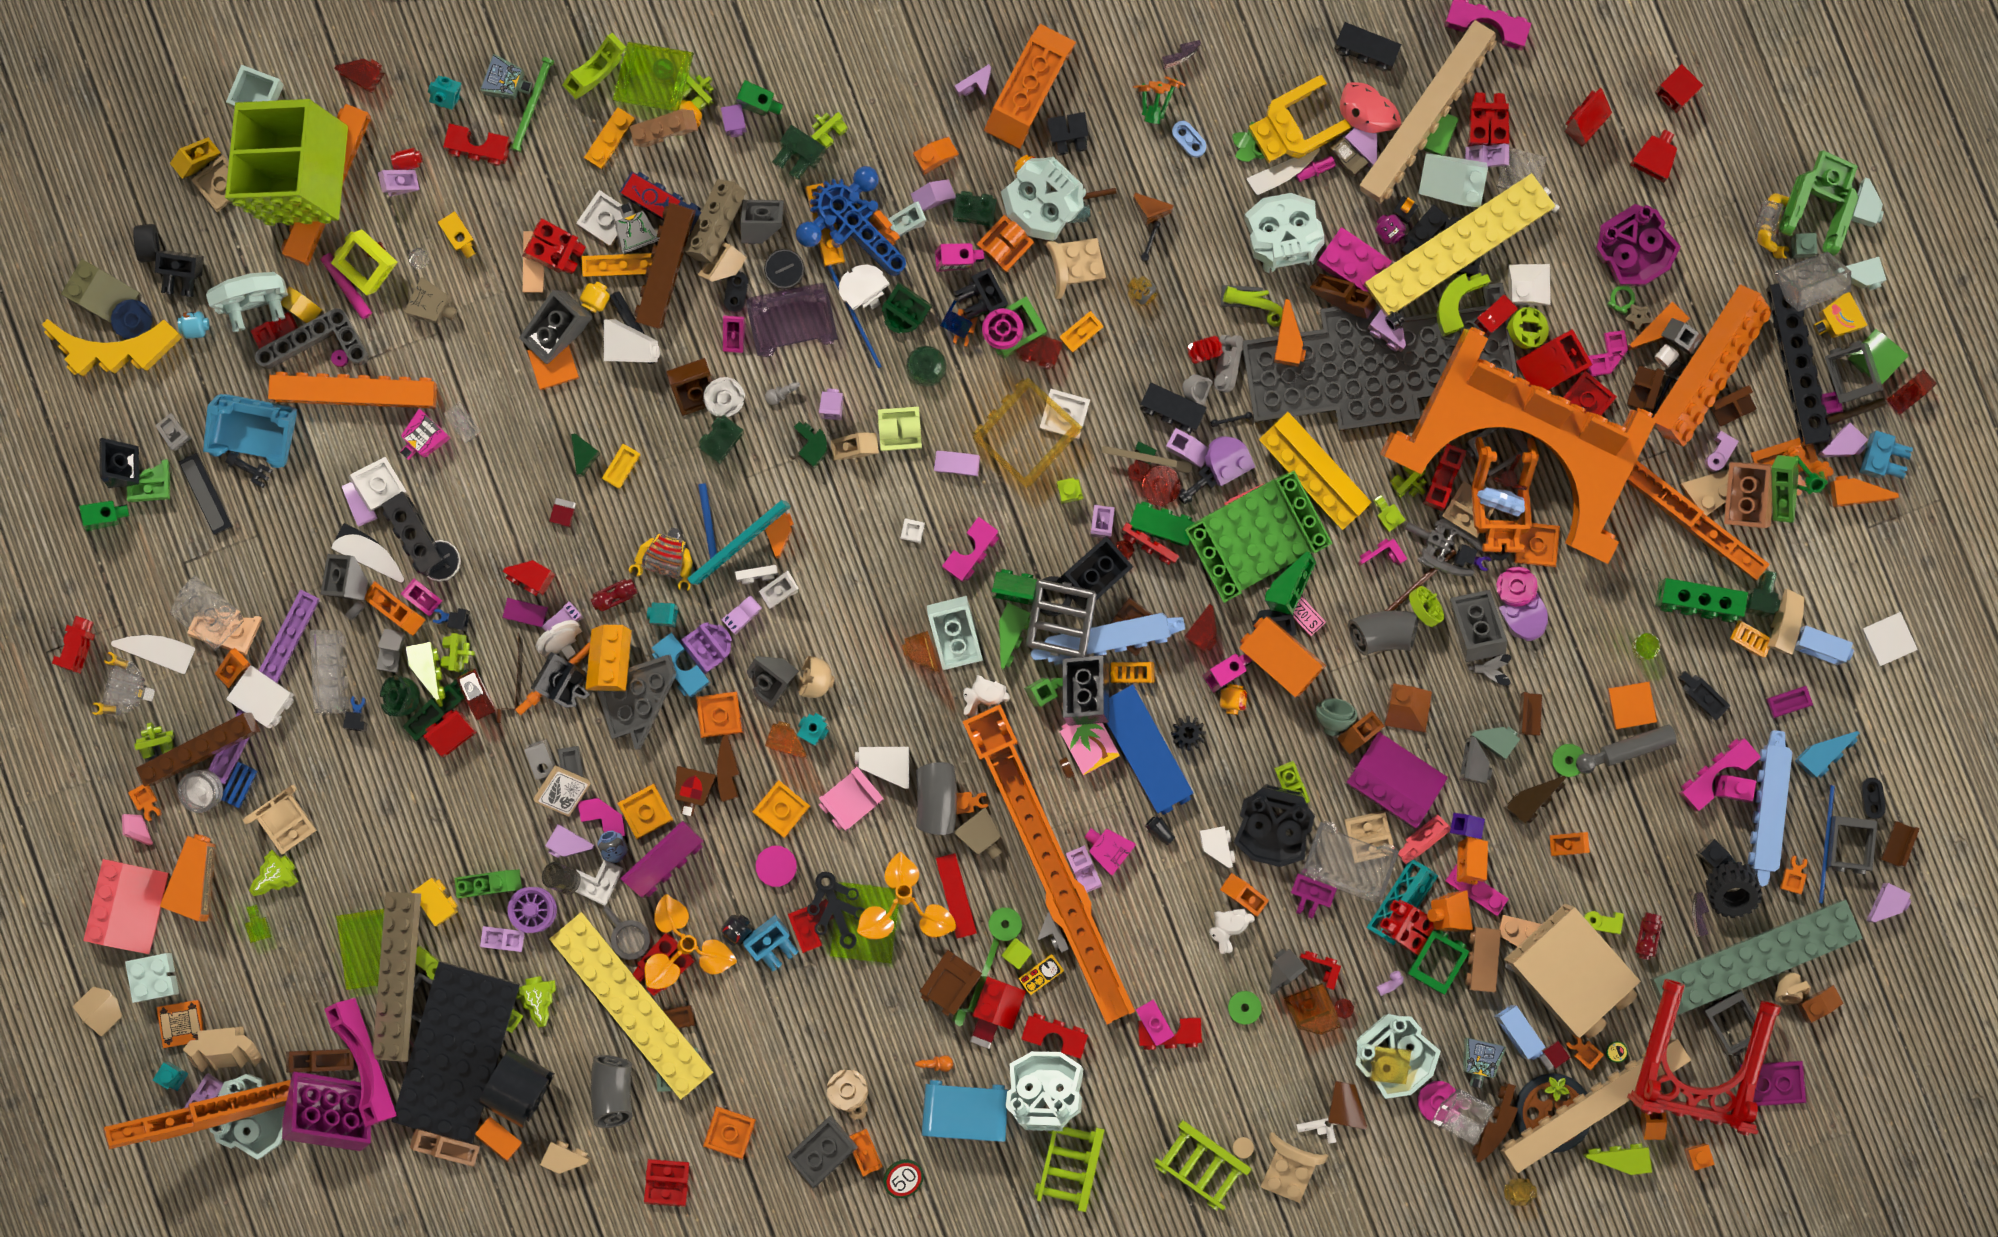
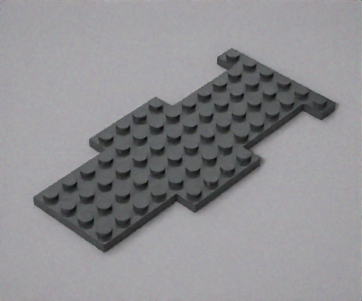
(1360, 374)

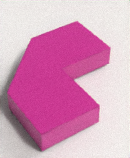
(1615, 349)
(598, 809)

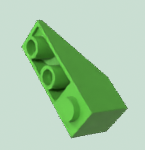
(1010, 628)
(488, 883)

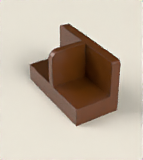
(1645, 388)
(1733, 406)

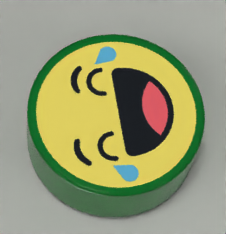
(1616, 1051)

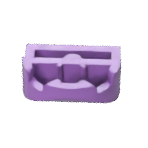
(1228, 459)
(1527, 620)
(708, 645)

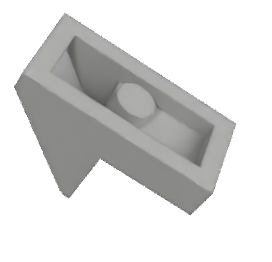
(173, 432)
(390, 650)
(1051, 927)

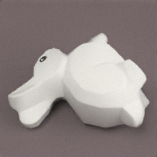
(983, 692)
(1229, 924)

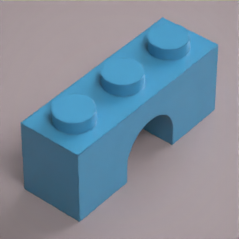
(690, 681)

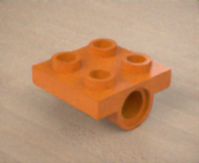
(1005, 243)

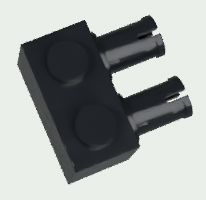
(178, 264)
(986, 290)

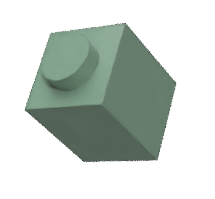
(1804, 245)

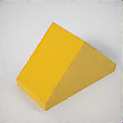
(300, 306)

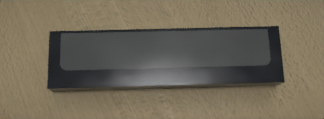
(205, 494)

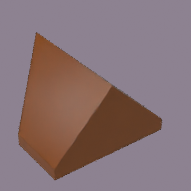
(1151, 208)

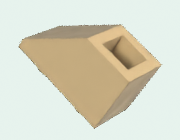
(561, 1158)

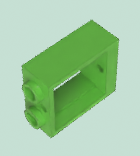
(1034, 320)

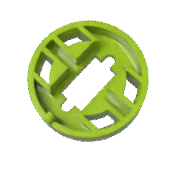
(1524, 338)
(1434, 614)

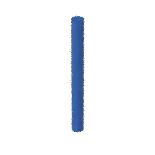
(707, 520)

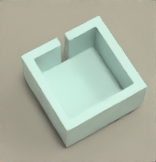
(254, 86)
(149, 977)

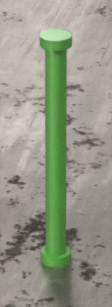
(547, 62)

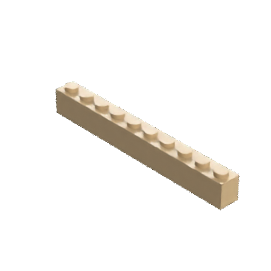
(1428, 111)
(1583, 1112)

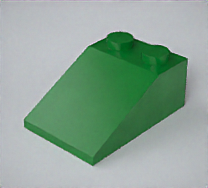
(1014, 587)

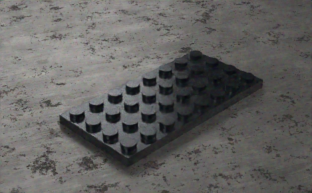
(455, 1052)

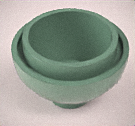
(1335, 715)

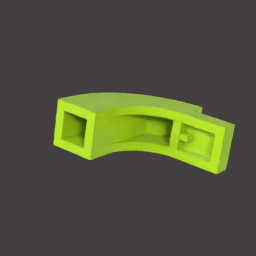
(596, 68)
(1447, 310)

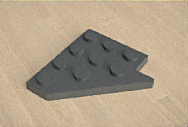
(638, 706)

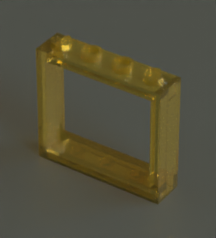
(996, 415)

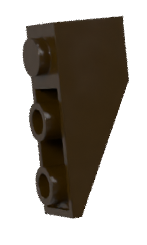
(1527, 802)

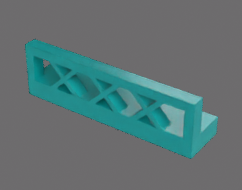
(1417, 889)

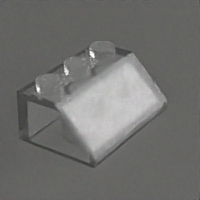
(1814, 281)
(205, 613)

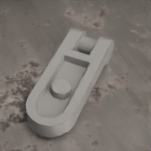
(1228, 363)

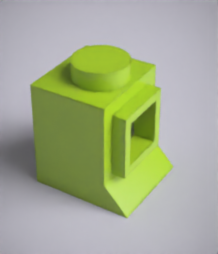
(1069, 490)

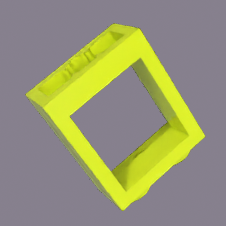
(385, 261)

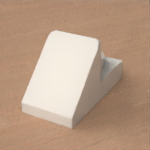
(779, 590)

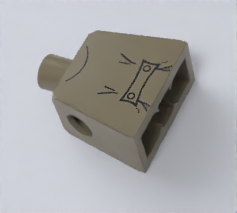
(430, 303)

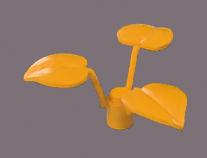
(902, 875)
(661, 971)

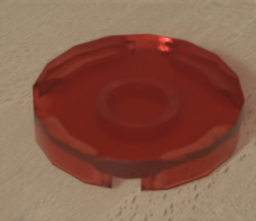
(1160, 485)

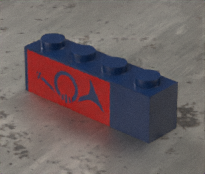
(653, 196)

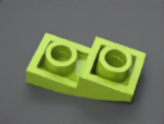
(1290, 779)

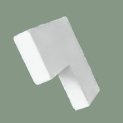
(602, 886)

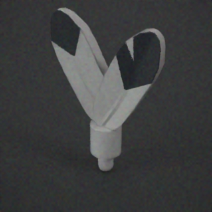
(1489, 669)

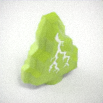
(274, 874)
(537, 997)

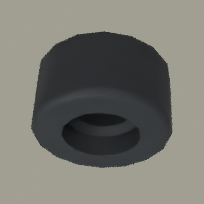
(146, 242)

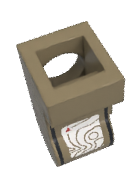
(1348, 157)

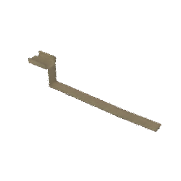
(1180, 466)

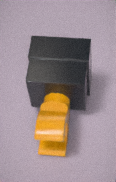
(1405, 209)

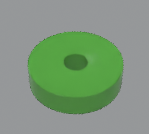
(1559, 757)
(1012, 917)
(1253, 1011)

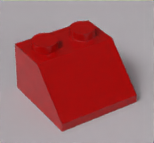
(999, 1003)

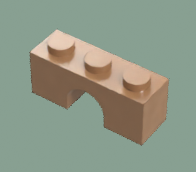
(667, 125)

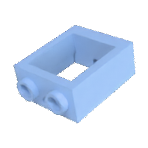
(1823, 646)
(1520, 1032)

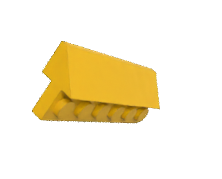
(1316, 470)

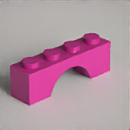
(1511, 29)
(1699, 791)

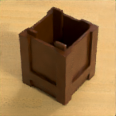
(950, 983)

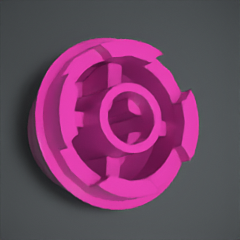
(1002, 328)

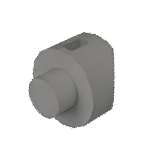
(1197, 388)

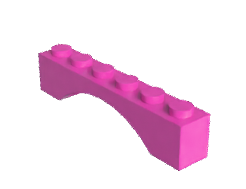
(348, 1023)

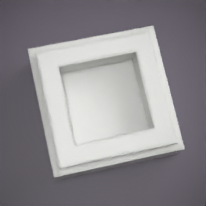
(912, 530)

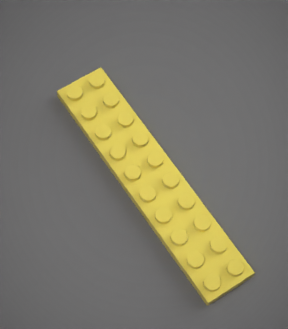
(1459, 245)
(631, 1005)

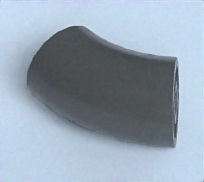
(1383, 631)
(936, 798)
(611, 1091)

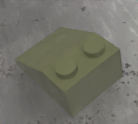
(97, 290)

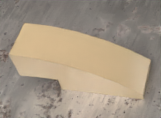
(1787, 623)

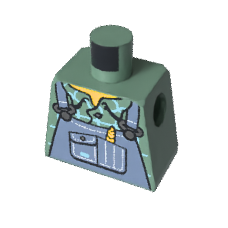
(504, 80)
(1481, 1060)

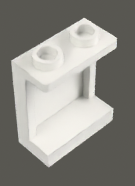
(261, 697)

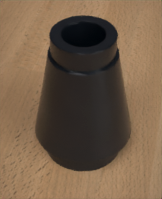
(1159, 829)

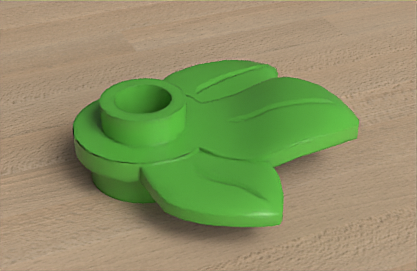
(1247, 146)

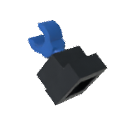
(455, 620)
(354, 720)

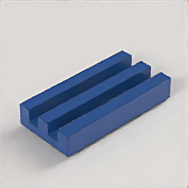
(231, 781)

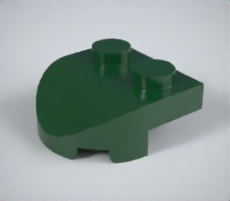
(904, 310)

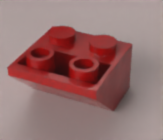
(532, 575)
(449, 733)

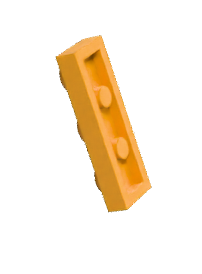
(609, 138)

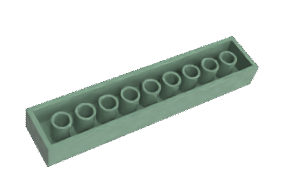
(1762, 955)

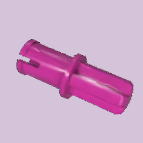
(1316, 168)

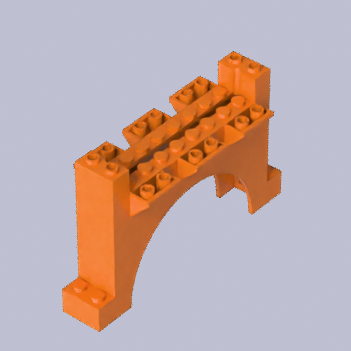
(1589, 447)

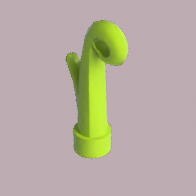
(1254, 299)

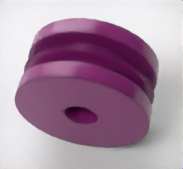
(335, 358)

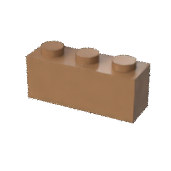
(1483, 959)

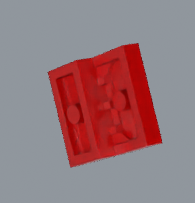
(666, 1183)

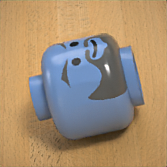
(612, 846)

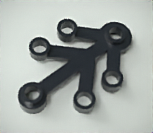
(834, 906)

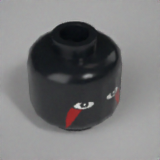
(736, 929)

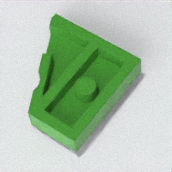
(153, 484)

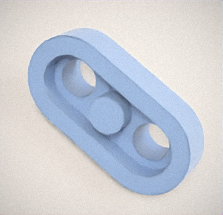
(1189, 139)

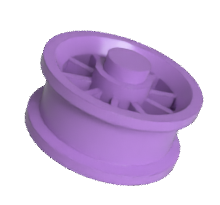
(532, 909)

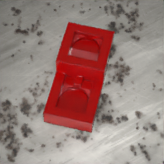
(273, 330)

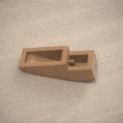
(444, 1147)

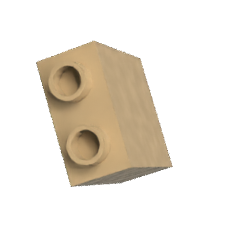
(1573, 972)

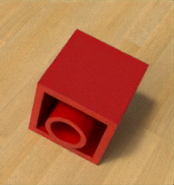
(1679, 88)

